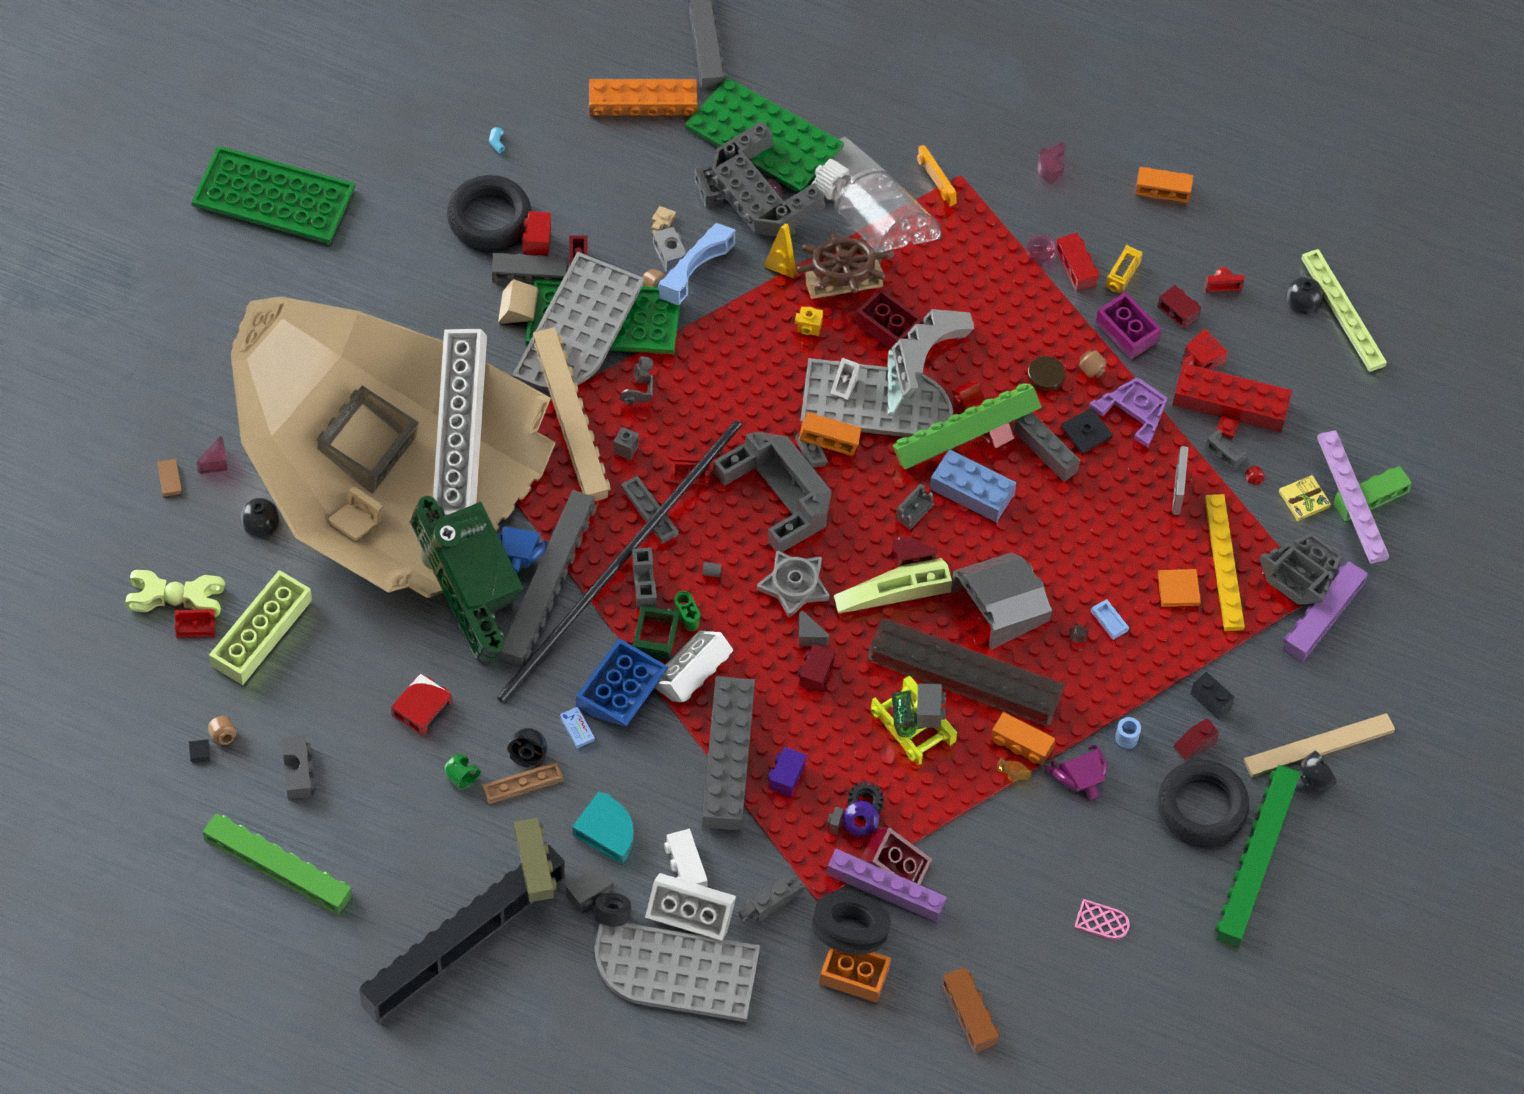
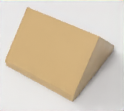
(518, 303)

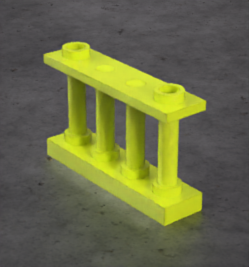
(945, 733)

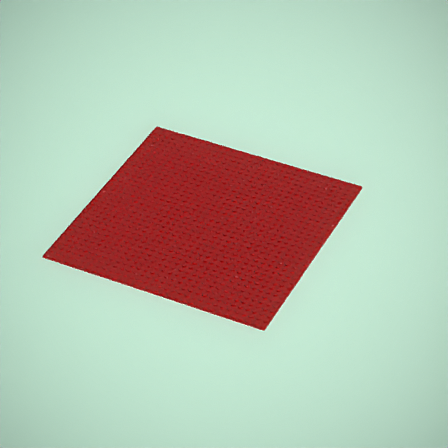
(1084, 537)

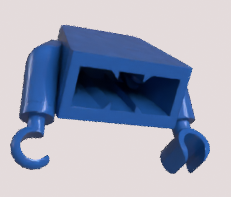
(522, 546)

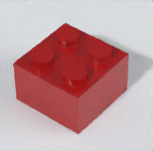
(537, 234)

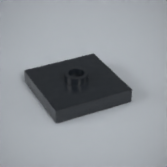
(1086, 431)

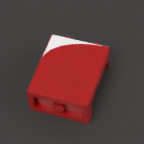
(420, 704)

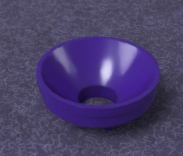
(865, 809)

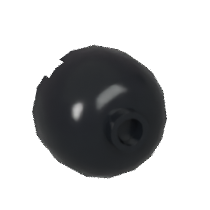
(1304, 295)
(259, 517)
(527, 747)
(1316, 772)

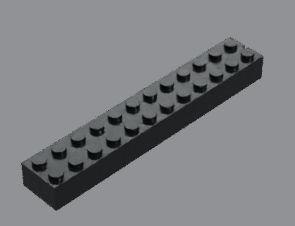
(450, 941)

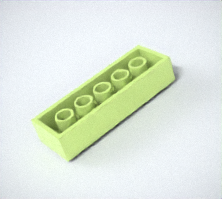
(260, 627)

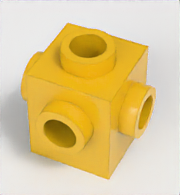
(809, 321)

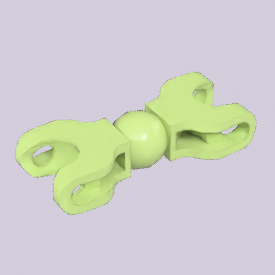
(157, 592)

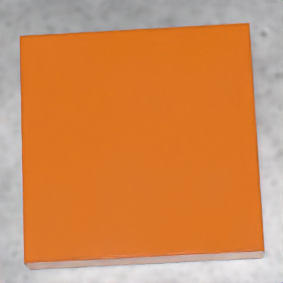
(1179, 588)

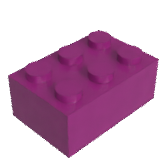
(1128, 325)

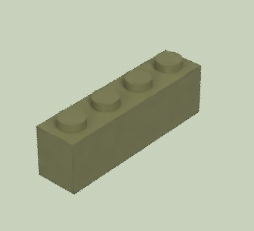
(534, 860)

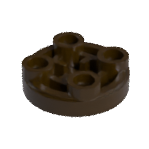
(1046, 373)

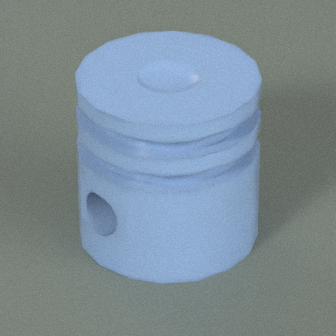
(1128, 732)

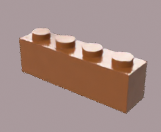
(970, 1009)

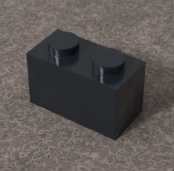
(1212, 695)

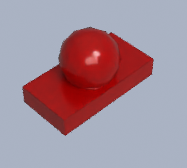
(1224, 281)

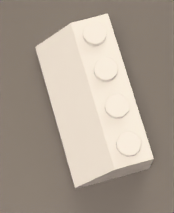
(693, 665)

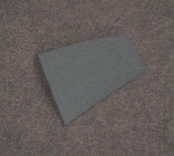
(1301, 569)

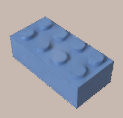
(972, 485)

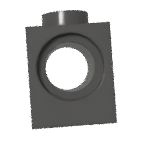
(626, 443)

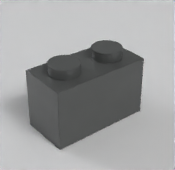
(930, 705)
(588, 887)

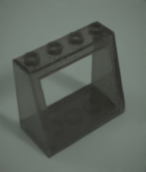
(392, 416)

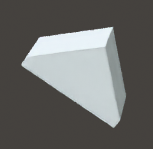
(845, 378)

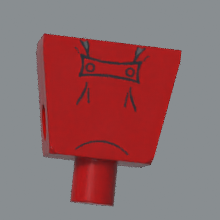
(1204, 351)

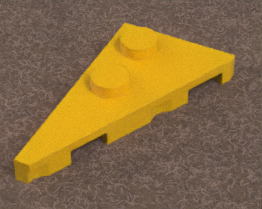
(781, 254)

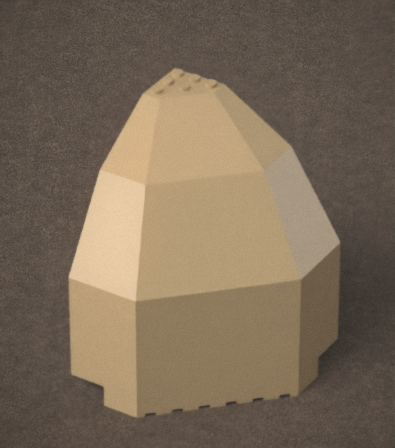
(293, 375)

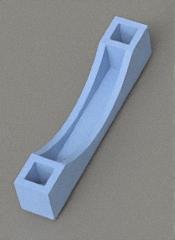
(714, 243)

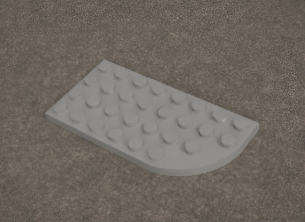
(587, 315)
(869, 401)
(677, 970)

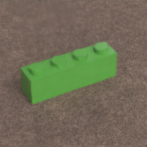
(1378, 490)

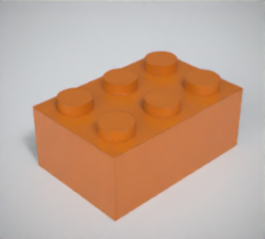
(856, 973)

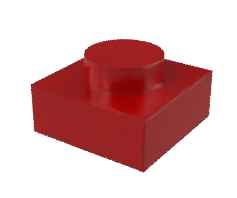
(1228, 427)

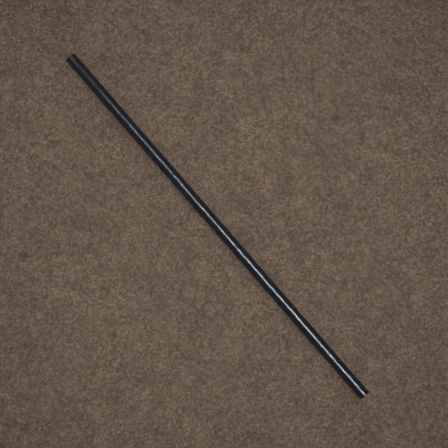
(618, 562)

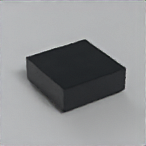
(199, 750)

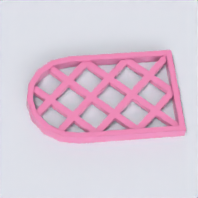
(1110, 910)

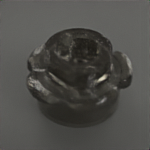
(1078, 633)

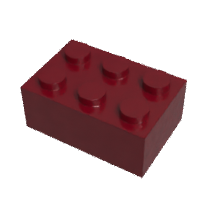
(886, 318)

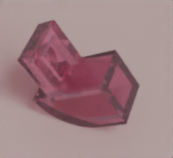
(1049, 162)

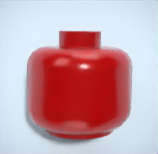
(1254, 475)

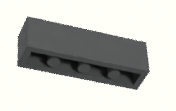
(527, 268)
(1047, 446)

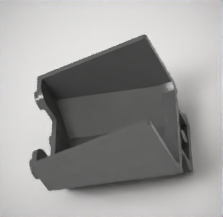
(1006, 595)

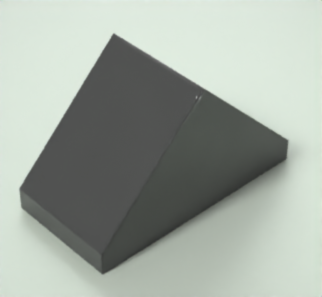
(811, 632)

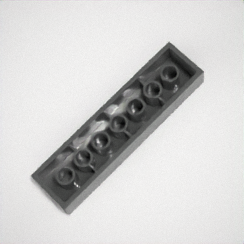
(728, 753)

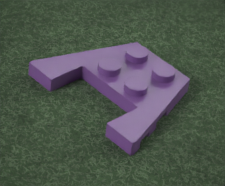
(1138, 401)

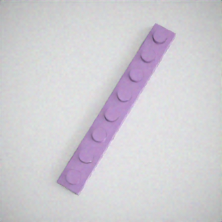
(1353, 497)

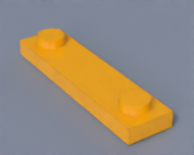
(926, 159)

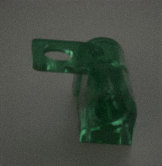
(903, 714)

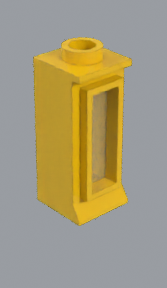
(1124, 269)

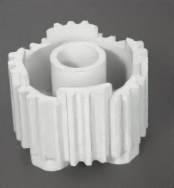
(831, 178)

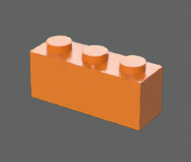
(1164, 184)
(830, 433)
(1022, 739)

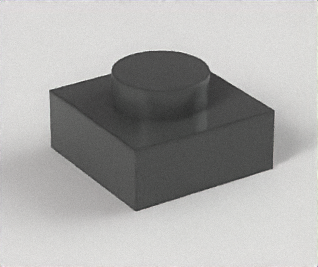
(835, 820)

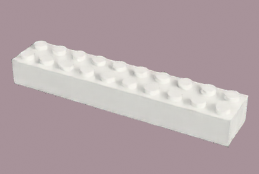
(459, 419)

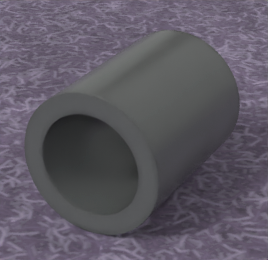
(711, 569)

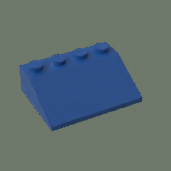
(620, 684)

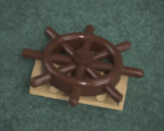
(844, 270)

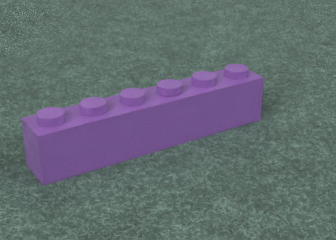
(1323, 615)
(886, 885)

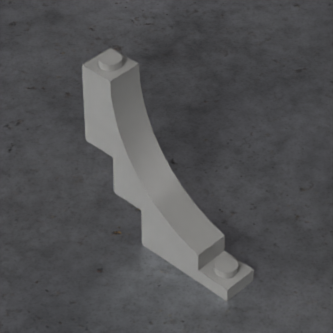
(911, 352)

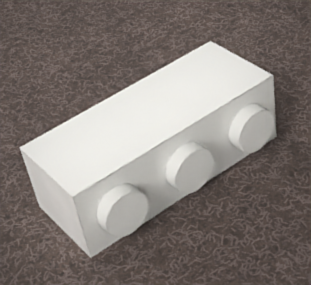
(685, 857)

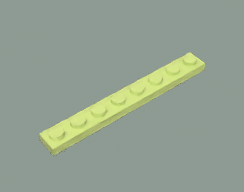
(1344, 311)

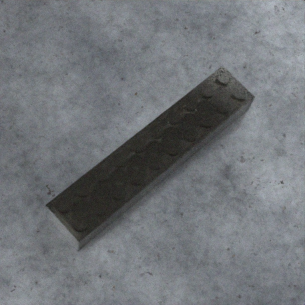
(966, 672)

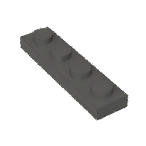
(647, 506)

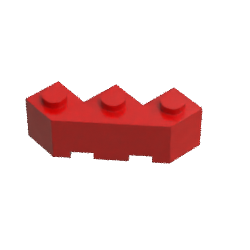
(971, 395)

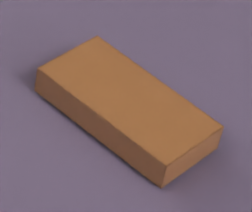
(169, 477)

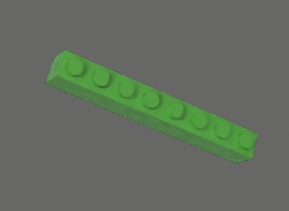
(966, 426)
(277, 864)

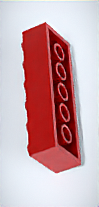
(1232, 397)

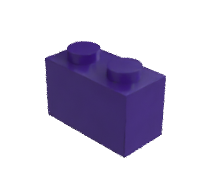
(787, 771)

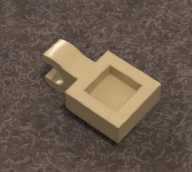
(662, 219)

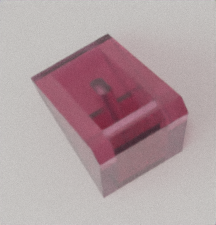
(213, 459)

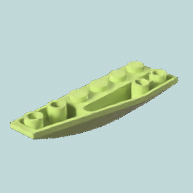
(897, 585)

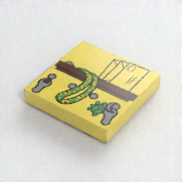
(1304, 498)

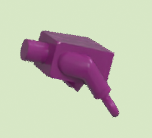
(1081, 772)

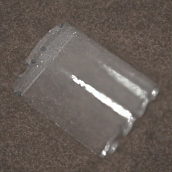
(885, 211)

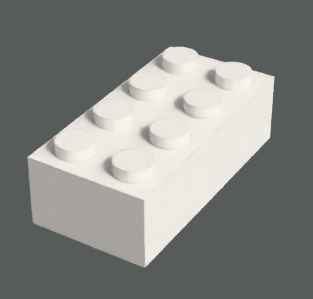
(690, 906)

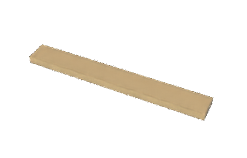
(1322, 743)

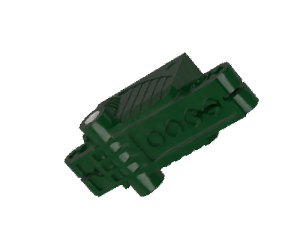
(469, 569)

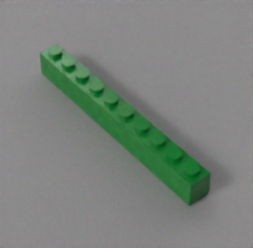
(1258, 855)

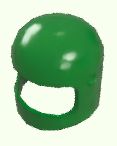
(459, 773)

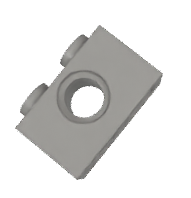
(667, 239)

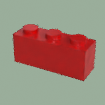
(1077, 261)

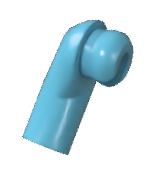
(494, 138)

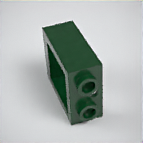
(657, 650)

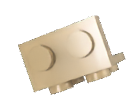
(358, 515)

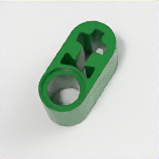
(693, 621)

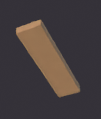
(522, 783)

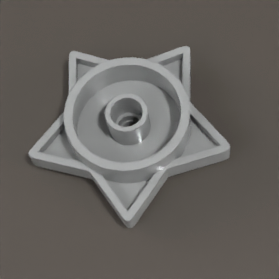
(794, 582)

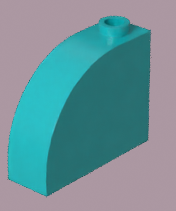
(606, 828)

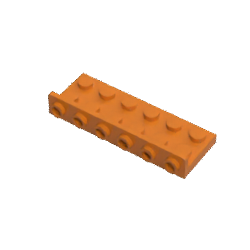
(642, 97)

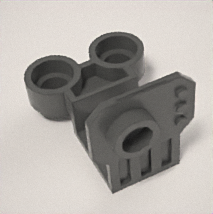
(641, 376)

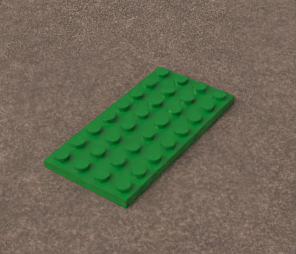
(796, 143)
(273, 194)
(647, 328)

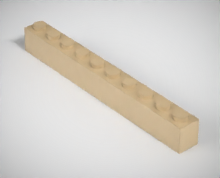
(570, 414)

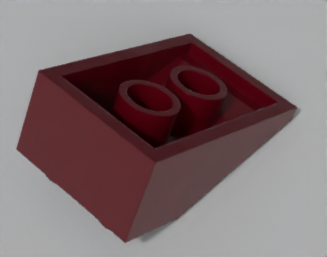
(896, 855)

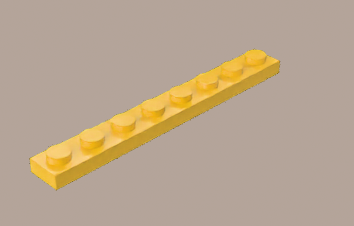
(1224, 562)

